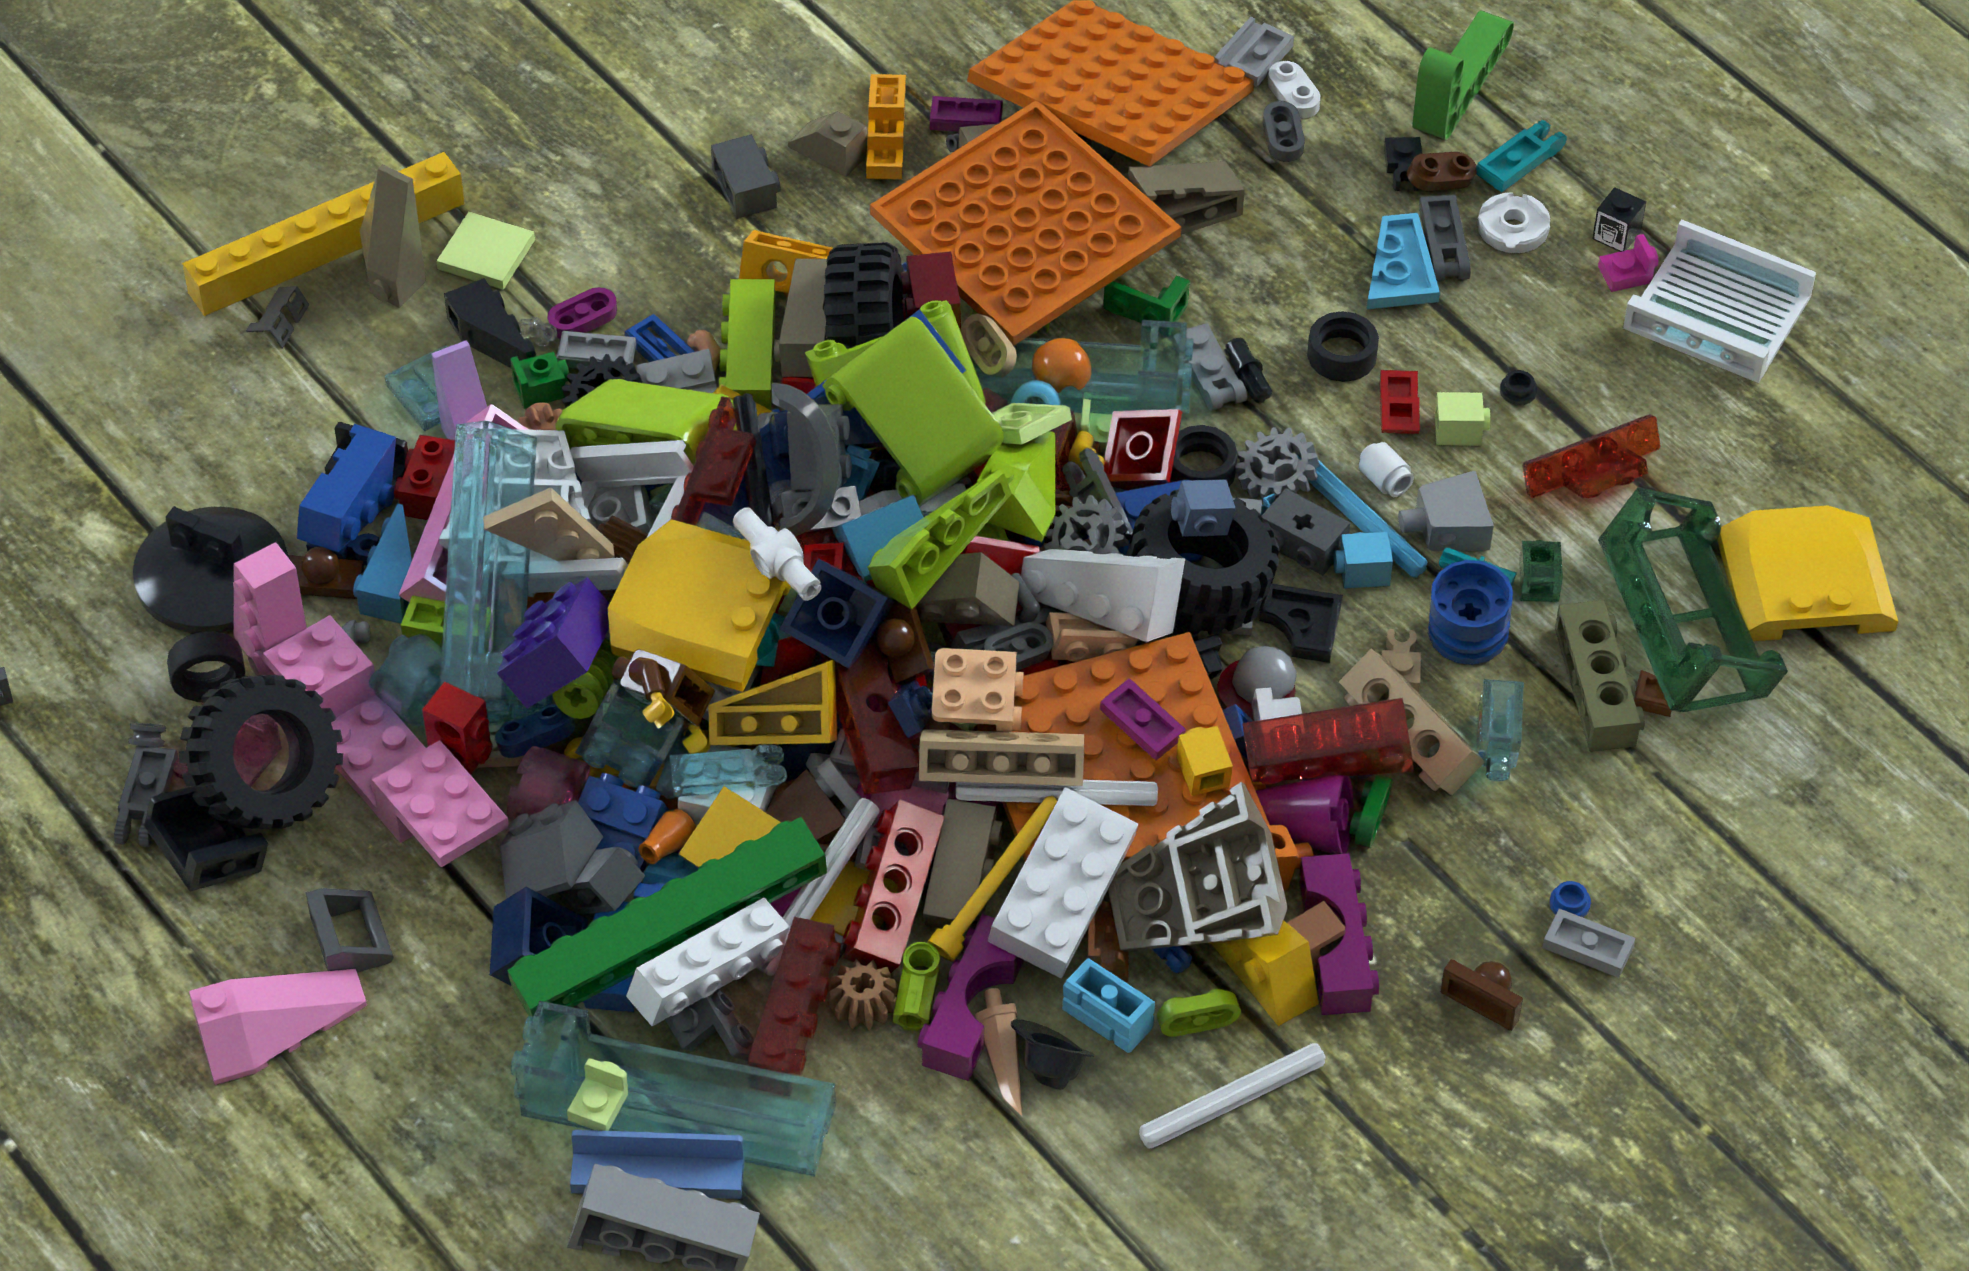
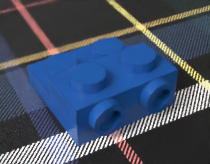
(621, 814)

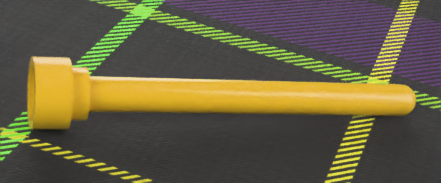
(950, 938)

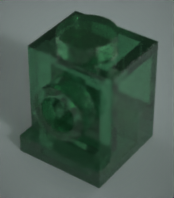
(1540, 571)

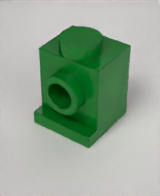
(539, 378)

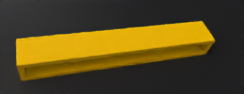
(309, 239)

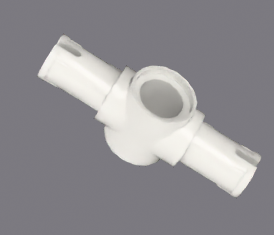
(777, 553)

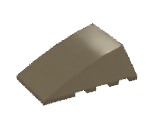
(1202, 881)

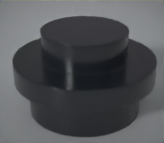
(1518, 387)

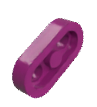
(584, 311)

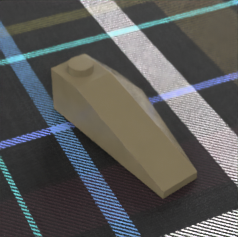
(392, 239)

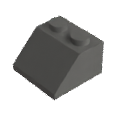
(548, 849)

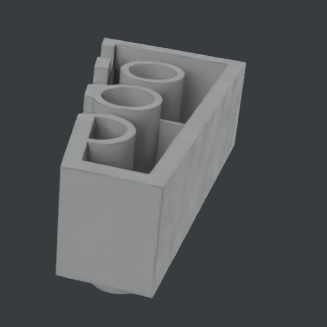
(662, 1222)

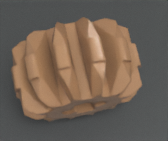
(862, 994)

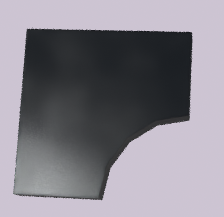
(1305, 618)

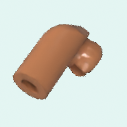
(704, 340)

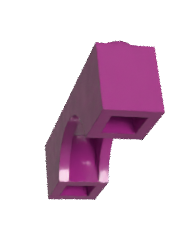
(1344, 974)
(955, 1036)

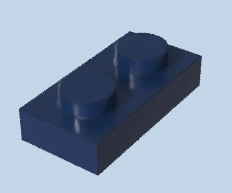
(912, 707)

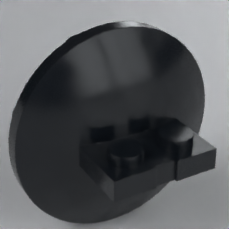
(189, 561)

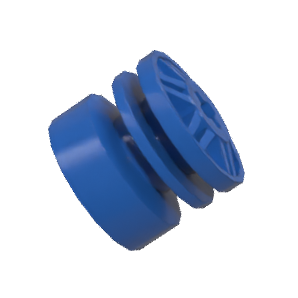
(1470, 612)

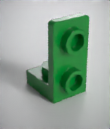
(1141, 306)

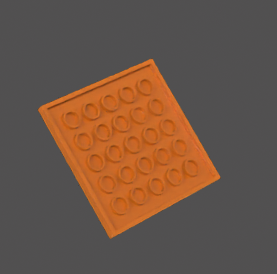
(1113, 80)
(1027, 220)
(1069, 703)

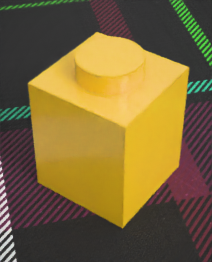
(1204, 760)

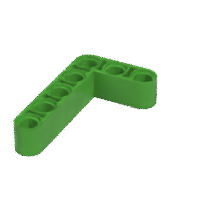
(1452, 80)

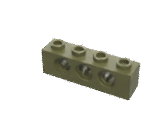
(1598, 675)

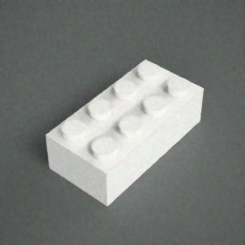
(1062, 882)

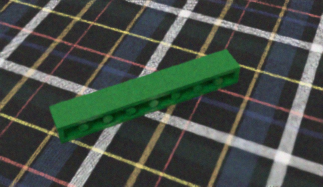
(684, 907)

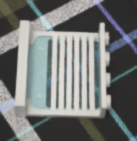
(1721, 302)

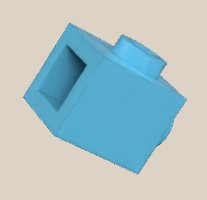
(1364, 560)

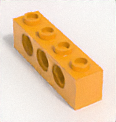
(763, 249)

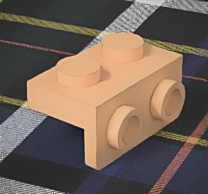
(1081, 639)

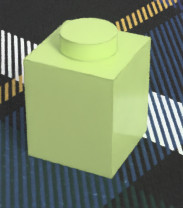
(1460, 418)

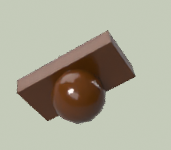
(326, 575)
(904, 644)
(1484, 991)

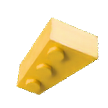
(780, 712)
(1274, 971)

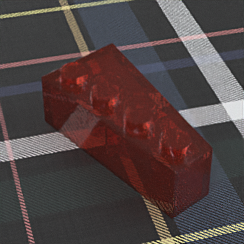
(1330, 742)

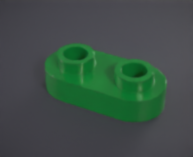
(1366, 823)

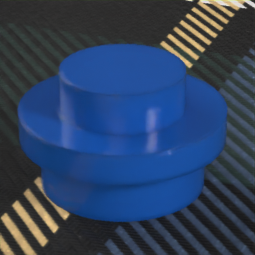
(1571, 898)

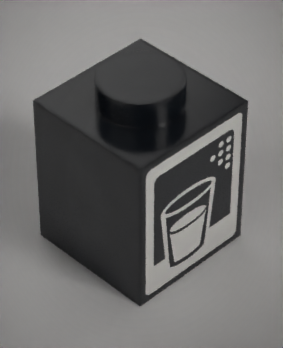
(1619, 220)

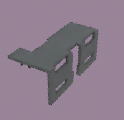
(273, 311)

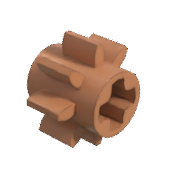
(540, 417)

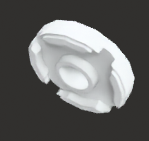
(1509, 237)

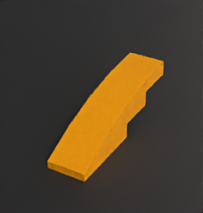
(886, 126)

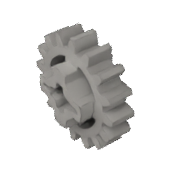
(1277, 464)
(1101, 526)

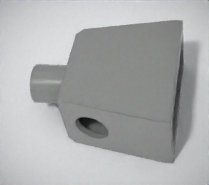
(1451, 515)

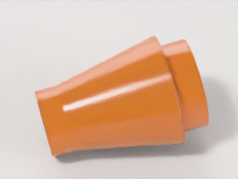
(667, 836)

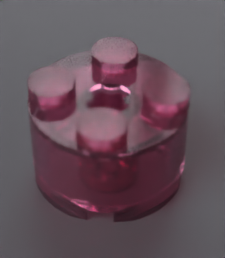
(546, 781)

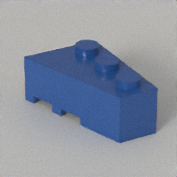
(351, 493)

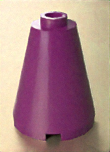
(1312, 811)

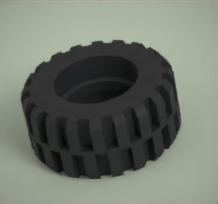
(862, 292)
(1210, 596)
(309, 764)

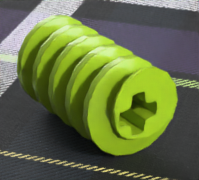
(585, 694)

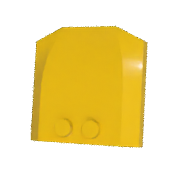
(1806, 571)
(695, 603)

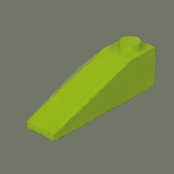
(1032, 484)
(927, 548)

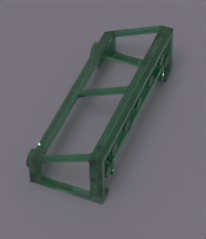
(1680, 667)

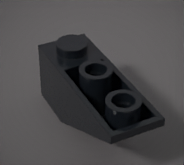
(481, 319)

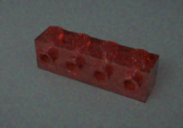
(795, 997)

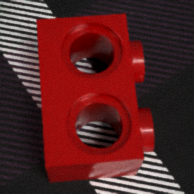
(460, 724)

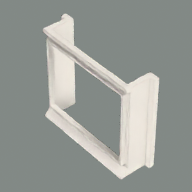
(612, 467)

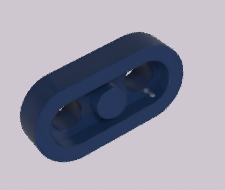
(537, 729)

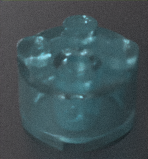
(409, 676)

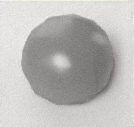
(1264, 669)

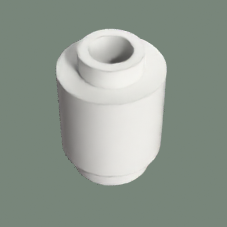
(1386, 469)

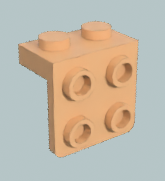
(977, 688)

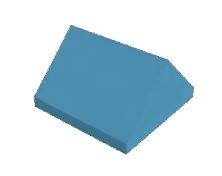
(874, 530)

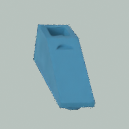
(386, 571)

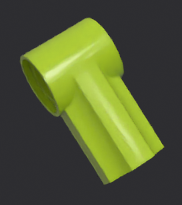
(917, 987)

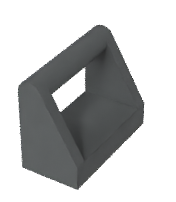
(332, 902)

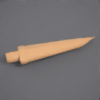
(1002, 1045)

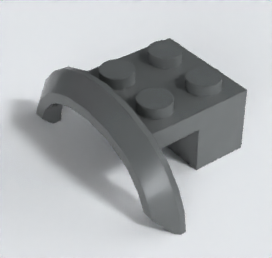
(815, 453)

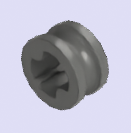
(147, 734)

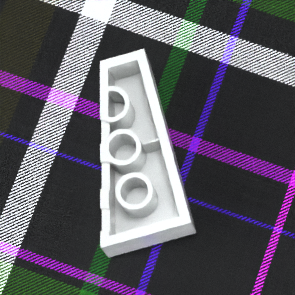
(1109, 589)

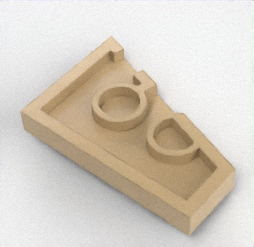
(550, 528)

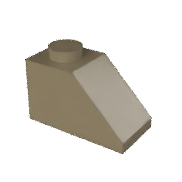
(833, 142)

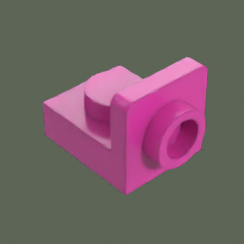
(1629, 267)

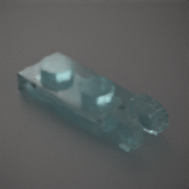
(733, 769)

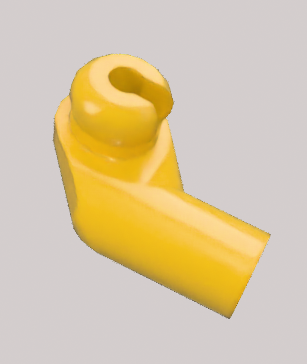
(1082, 441)

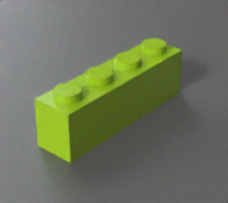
(749, 338)

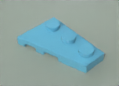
(1402, 265)

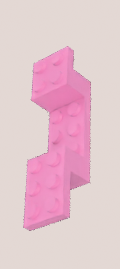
(401, 780)

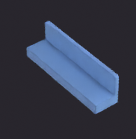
(678, 1159)

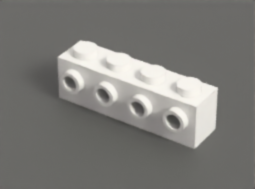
(707, 961)

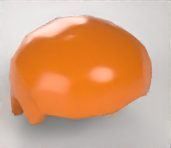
(1062, 364)

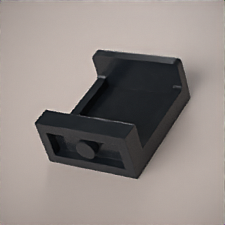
(198, 845)

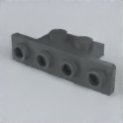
(705, 1017)

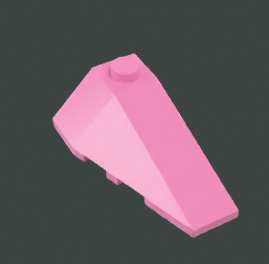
(260, 1017)

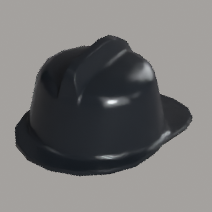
(1050, 1054)

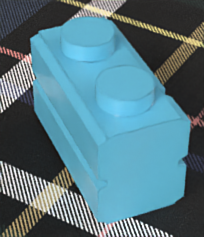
(1108, 1005)

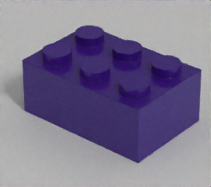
(555, 642)

